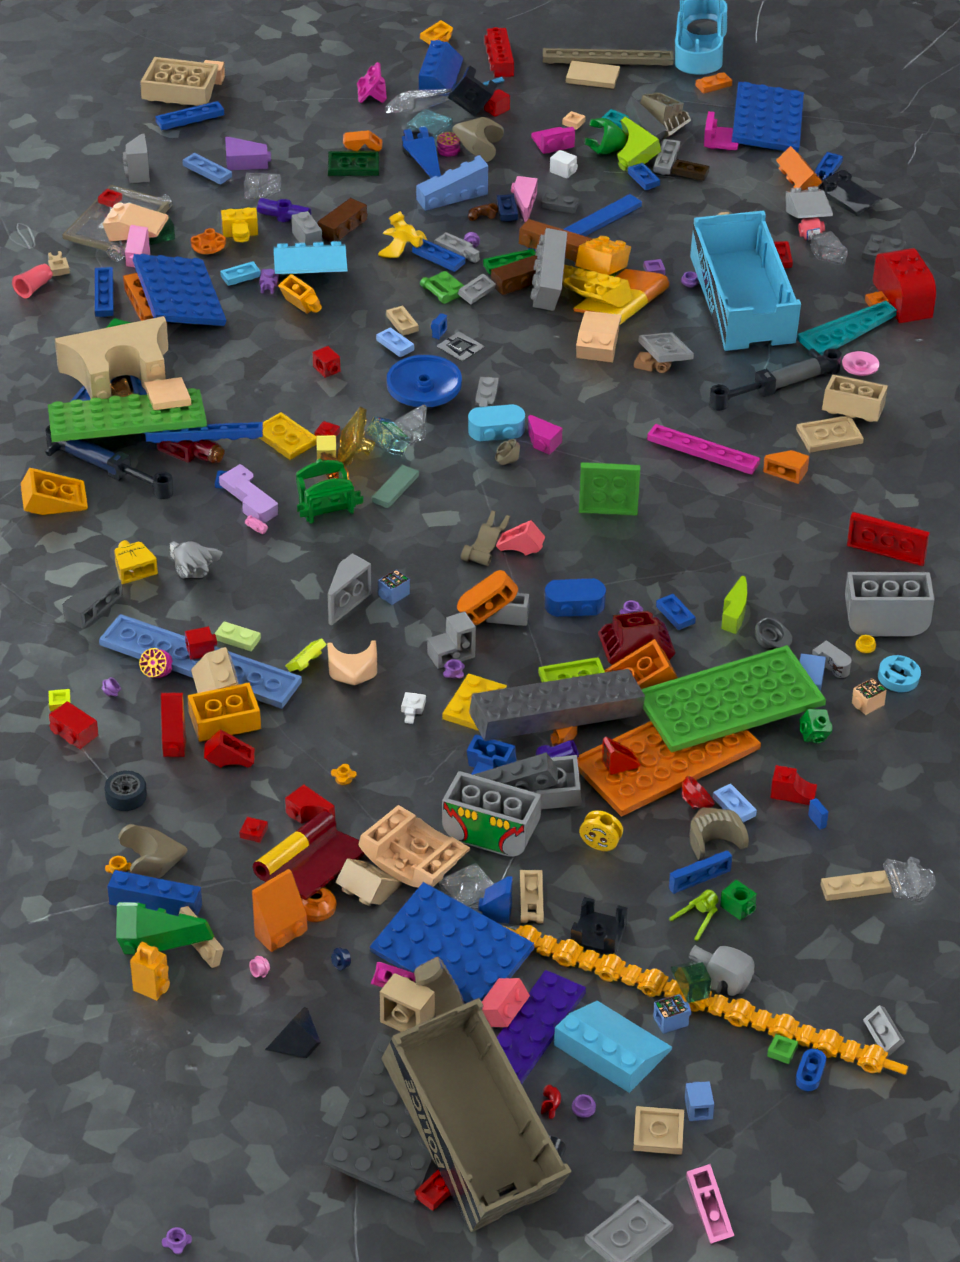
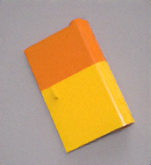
(644, 288)

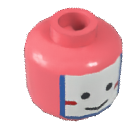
(810, 227)

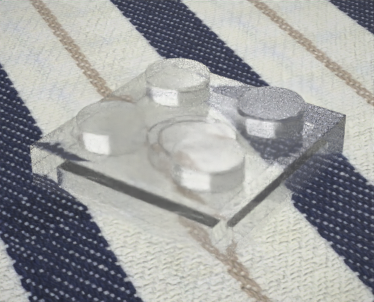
(466, 885)

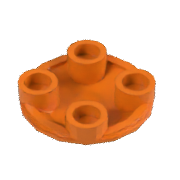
(208, 242)

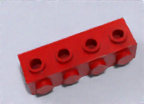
(499, 52)

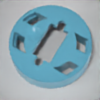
(896, 681)

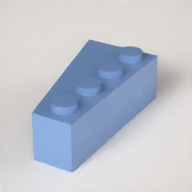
(454, 185)

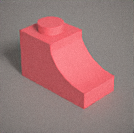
(523, 538)

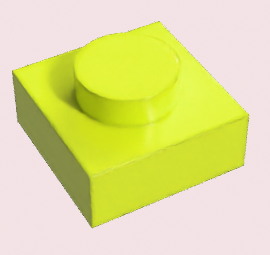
(58, 697)

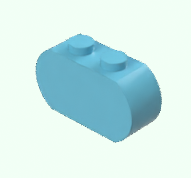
(496, 422)

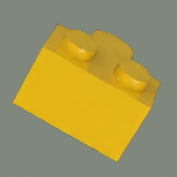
(239, 223)

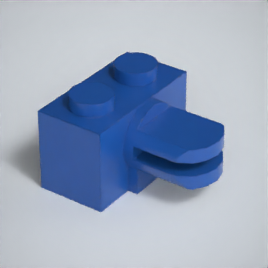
(489, 754)

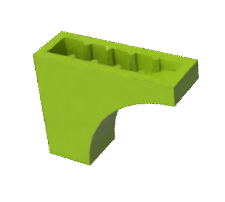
(640, 145)

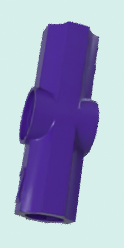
(282, 209)

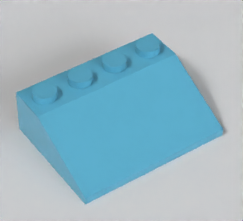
(310, 258)
(610, 1044)

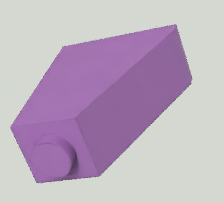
(246, 154)

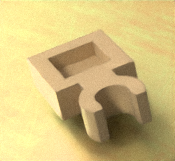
(58, 265)

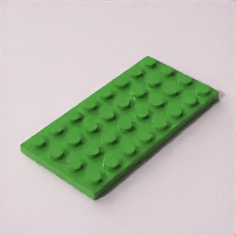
(121, 417)
(730, 698)

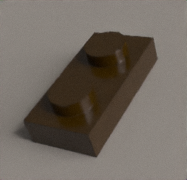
(690, 169)

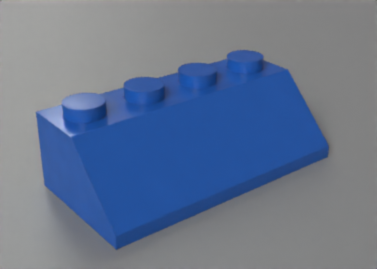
(440, 67)

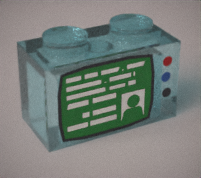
(388, 435)

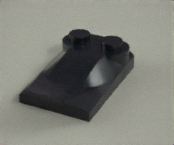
(847, 193)

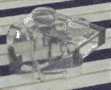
(909, 879)

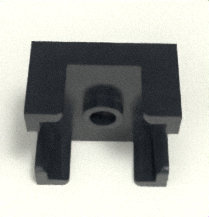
(471, 93)
(597, 930)

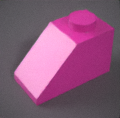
(544, 435)

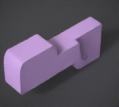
(254, 500)

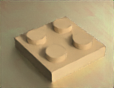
(658, 1130)

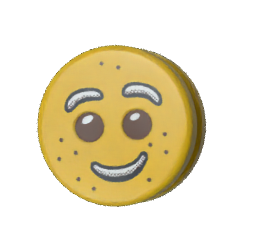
(601, 830)

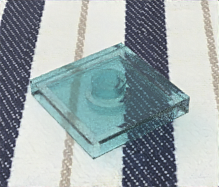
(434, 122)

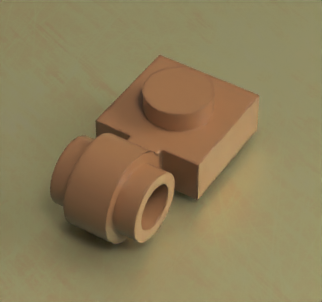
(647, 362)

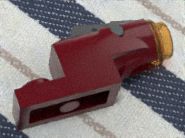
(188, 450)

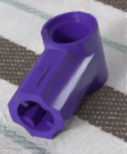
(564, 749)

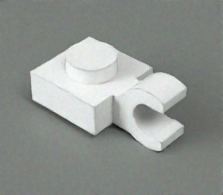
(412, 705)

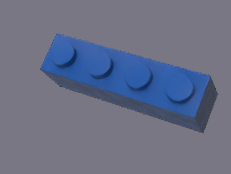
(153, 892)

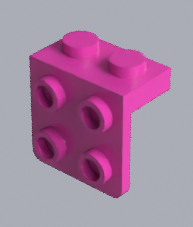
(554, 139)

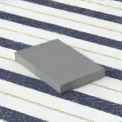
(666, 347)
(629, 1232)

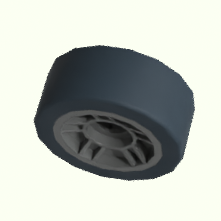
(125, 790)

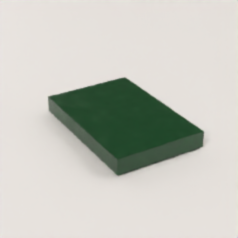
(353, 163)

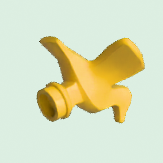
(402, 234)

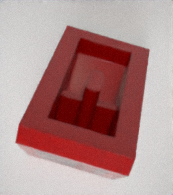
(618, 757)

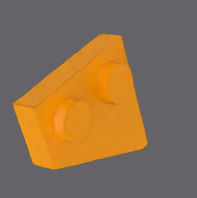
(438, 31)

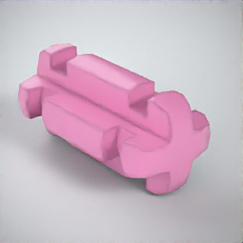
(256, 524)

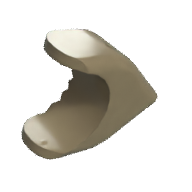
(478, 135)
(716, 824)
(156, 850)
(437, 978)

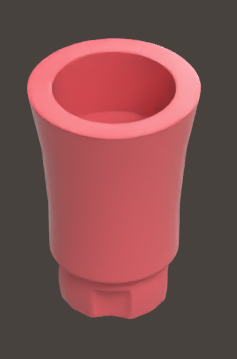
(31, 280)

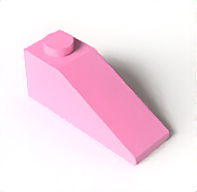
(525, 193)
(709, 1203)

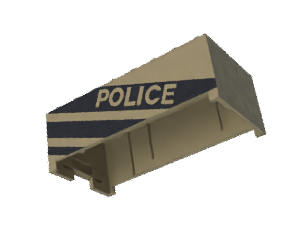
(474, 1115)

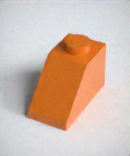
(787, 465)

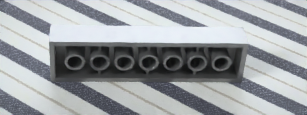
(556, 704)

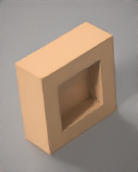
(573, 119)

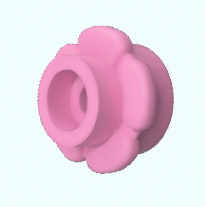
(259, 966)

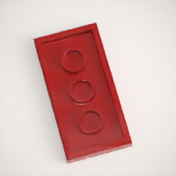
(888, 538)

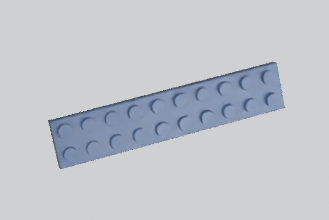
(135, 637)

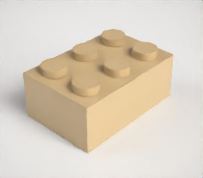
(854, 398)

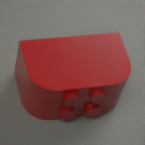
(906, 284)

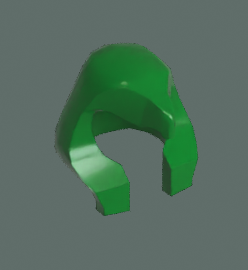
(613, 138)

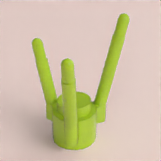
(704, 903)

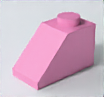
(136, 243)

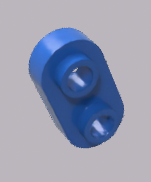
(809, 1074)

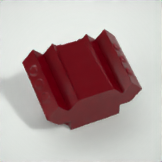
(632, 632)

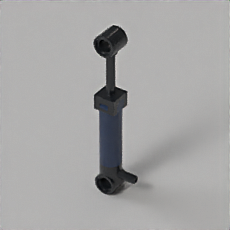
(115, 463)

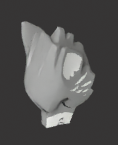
(192, 558)

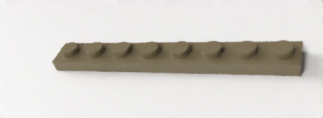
(608, 56)

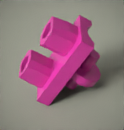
(385, 972)

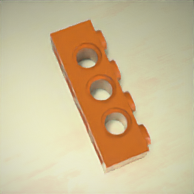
(137, 297)

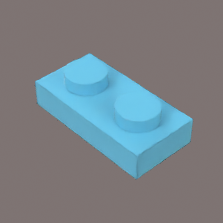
(240, 273)

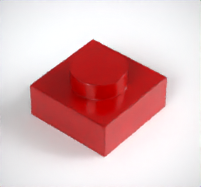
(109, 198)
(327, 429)
(253, 829)

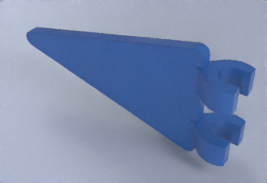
(422, 150)

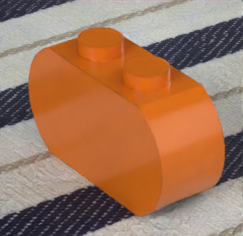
(488, 596)

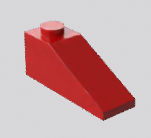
(173, 725)

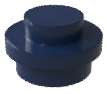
(341, 958)

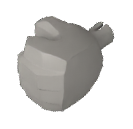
(726, 965)

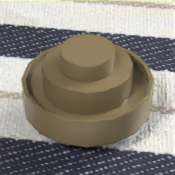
(507, 452)

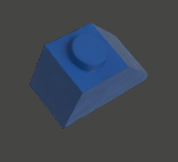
(498, 901)

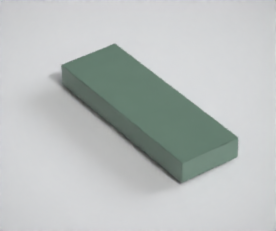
(395, 486)

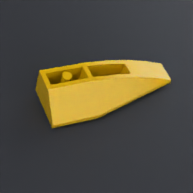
(597, 286)

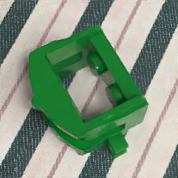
(328, 494)

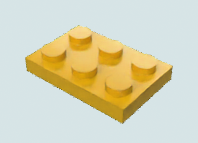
(459, 706)

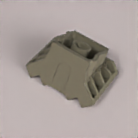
(666, 111)

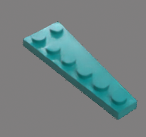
(847, 328)

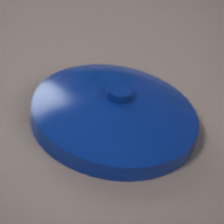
(424, 380)

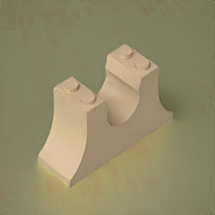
(112, 352)

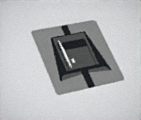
(460, 346)

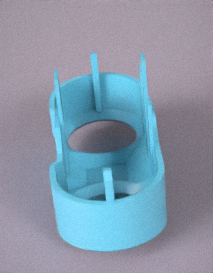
(695, 52)

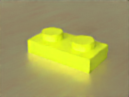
(311, 651)

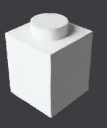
(563, 164)

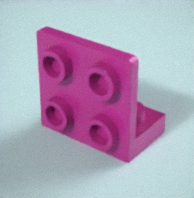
(716, 136)

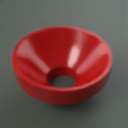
(695, 794)

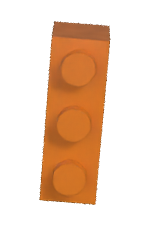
(797, 170)

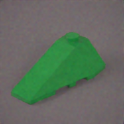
(157, 928)

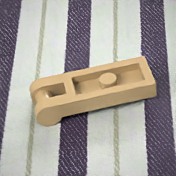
(531, 896)

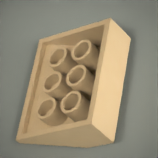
(178, 81)

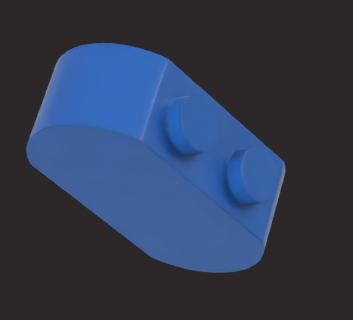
(575, 597)

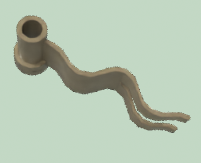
(485, 542)

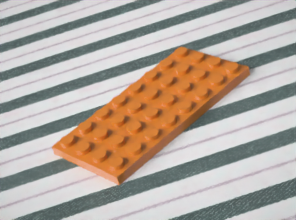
(659, 768)

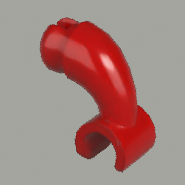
(554, 1100)

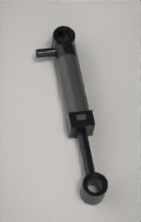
(768, 381)

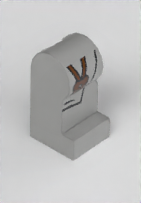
(836, 660)

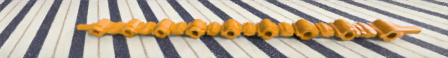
(738, 1012)

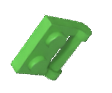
(443, 286)

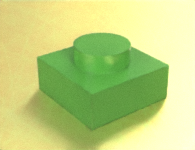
(782, 1049)

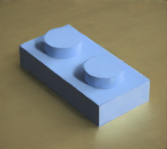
(395, 342)
(731, 799)

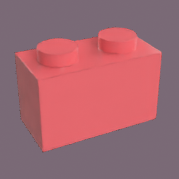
(504, 1001)

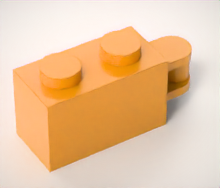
(300, 294)
(149, 971)

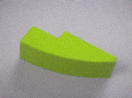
(735, 606)

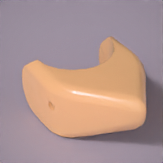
(352, 667)

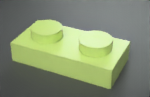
(237, 636)

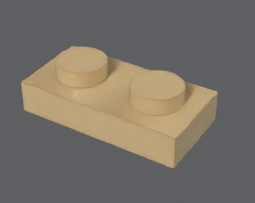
(402, 320)

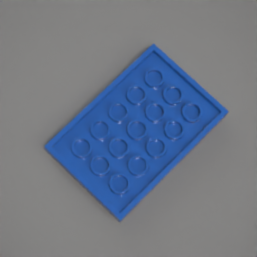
(767, 116)
(179, 289)
(467, 942)

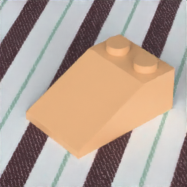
(124, 215)
(598, 336)

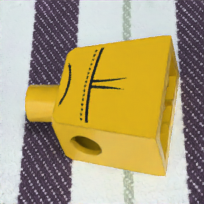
(134, 561)

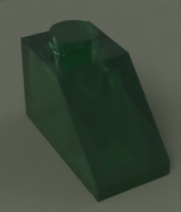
(693, 980)

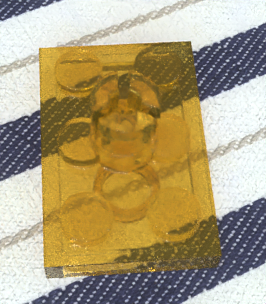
(353, 439)

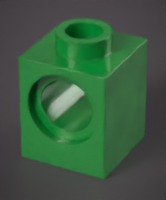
(738, 900)

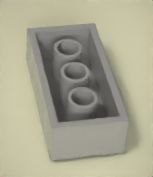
(549, 269)

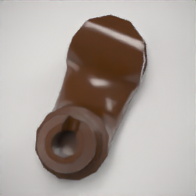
(488, 210)

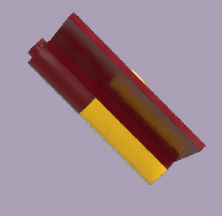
(312, 854)

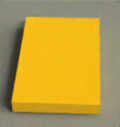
(287, 436)

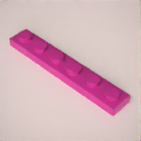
(703, 449)

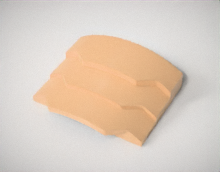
(410, 848)

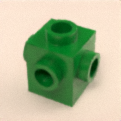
(815, 725)

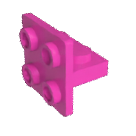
(372, 85)

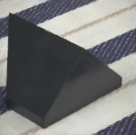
(297, 1037)

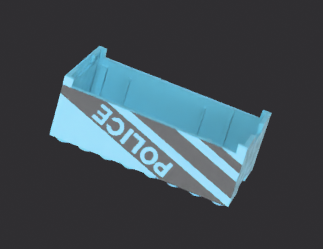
(744, 280)

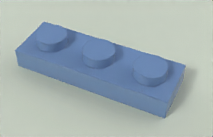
(207, 168)

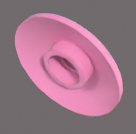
(860, 363)

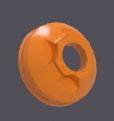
(321, 908)

